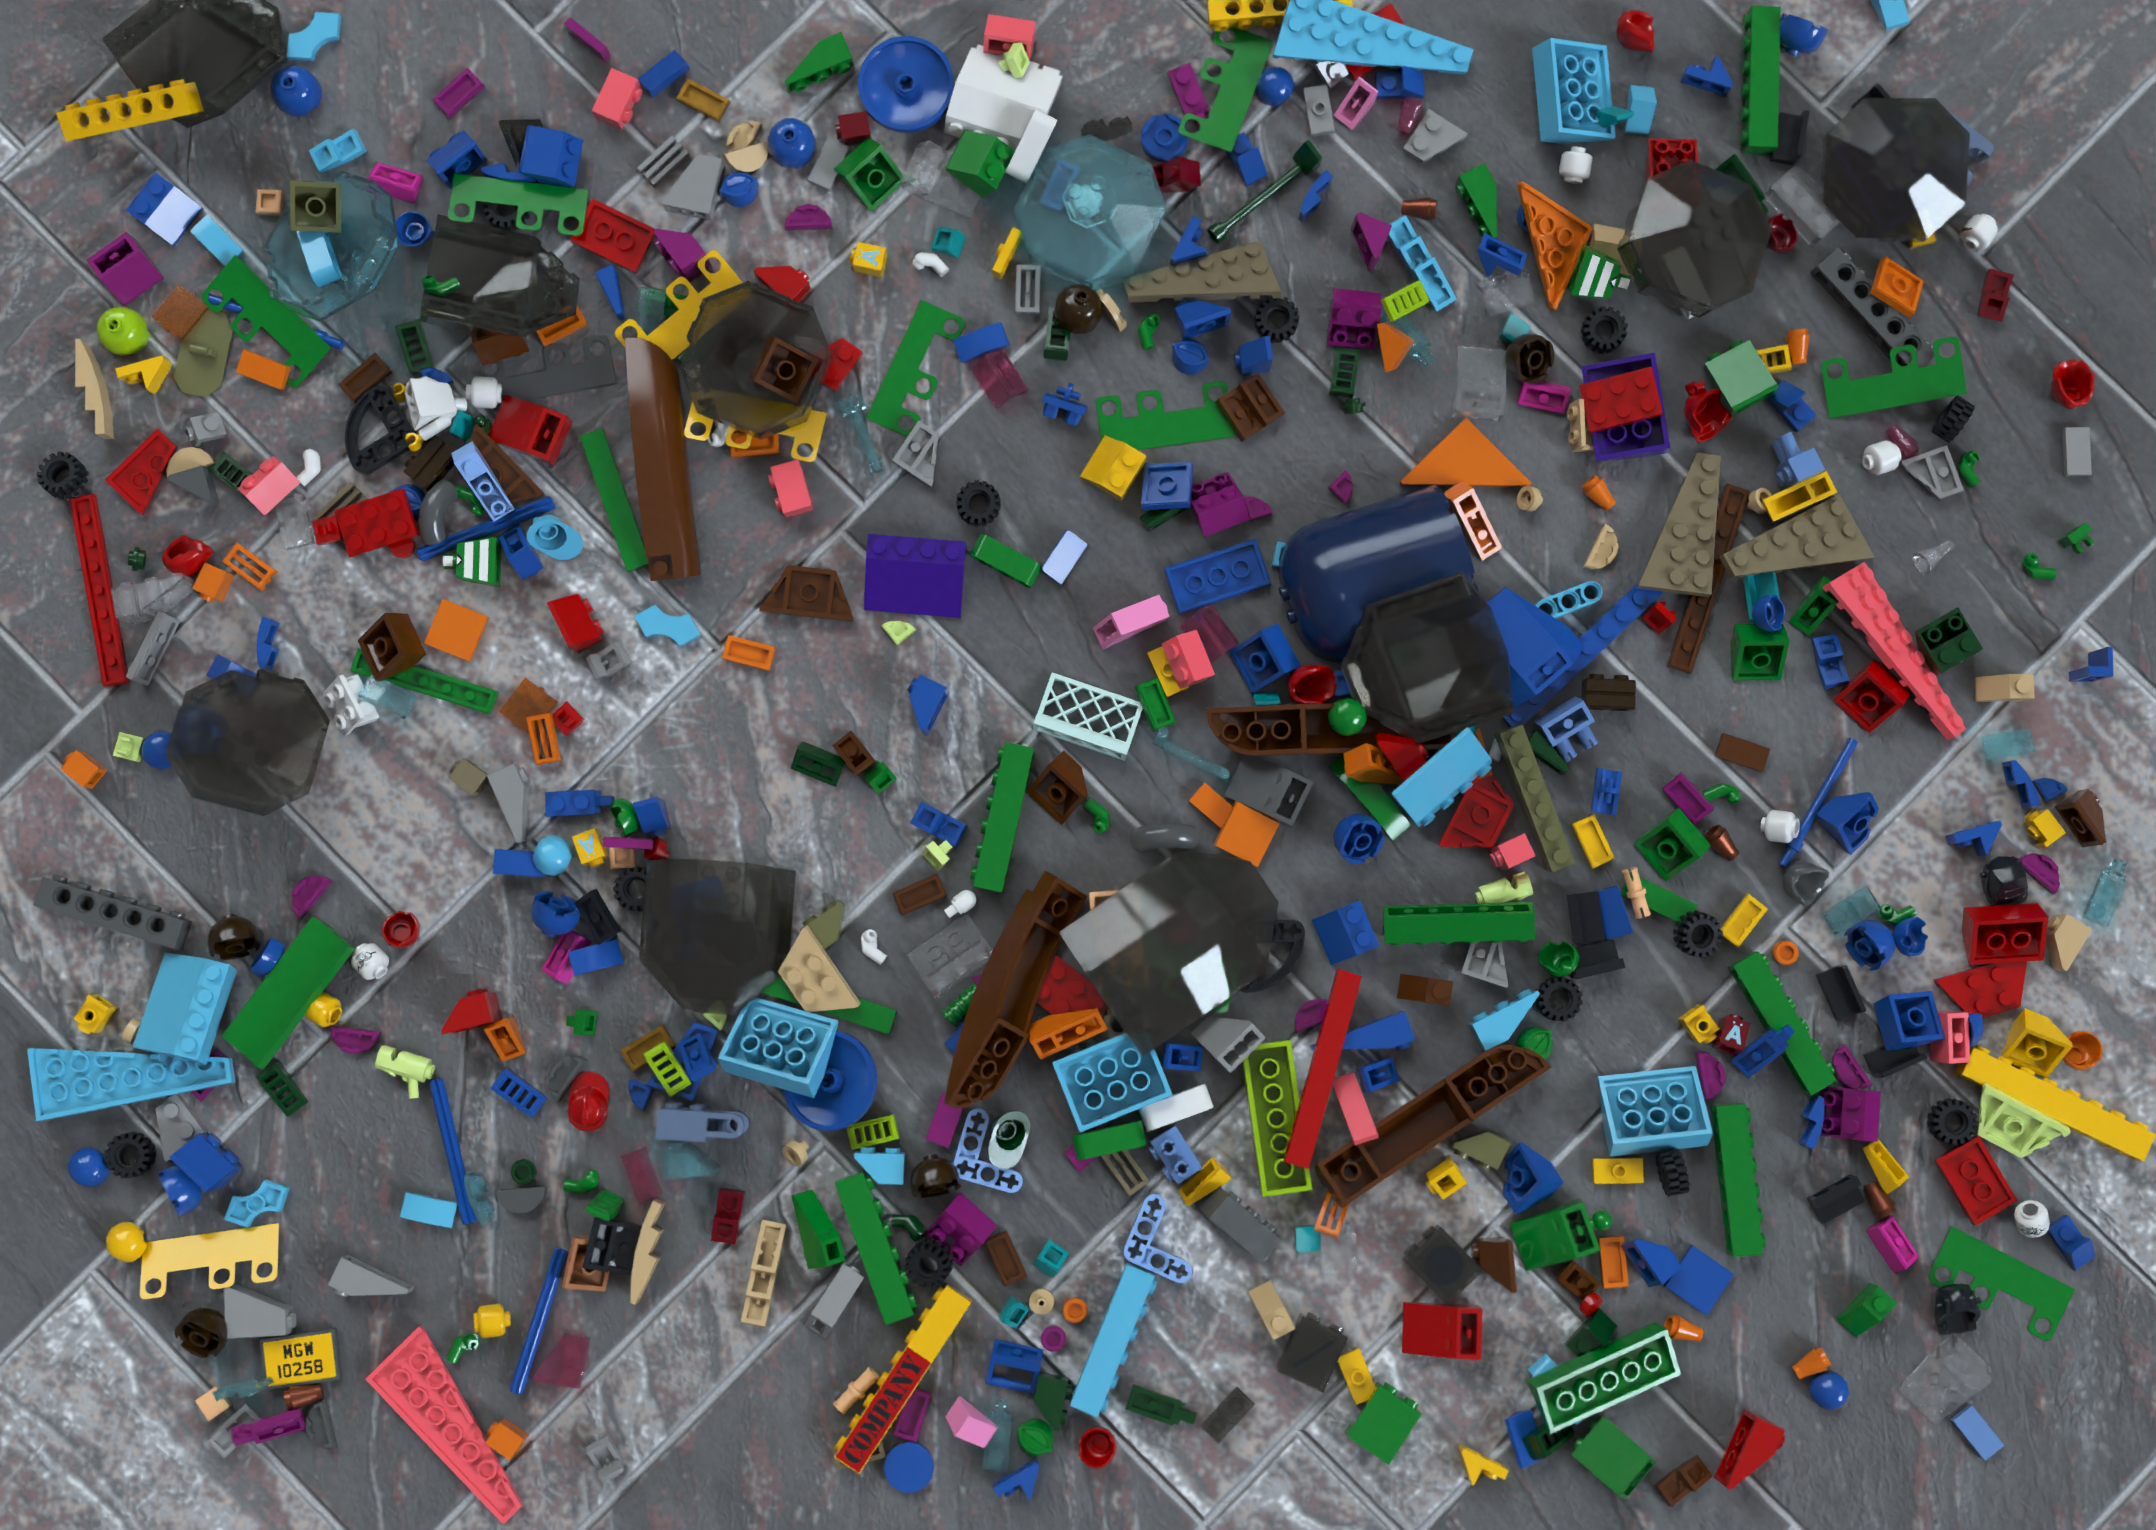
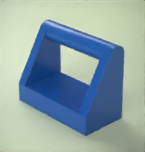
(1015, 1356)

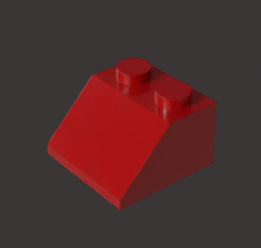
(576, 622)
(1872, 696)
(473, 1011)

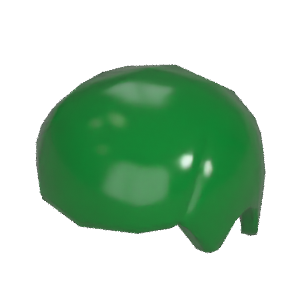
(1347, 717)
(625, 816)
(1558, 958)

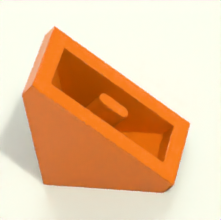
(1393, 344)
(505, 1038)

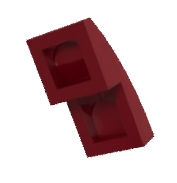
(1994, 295)
(727, 1215)

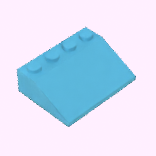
(1570, 89)
(1443, 778)
(185, 1007)
(779, 1046)
(1110, 1081)
(1653, 1111)

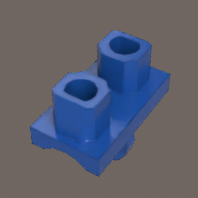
(1053, 402)
(1606, 791)

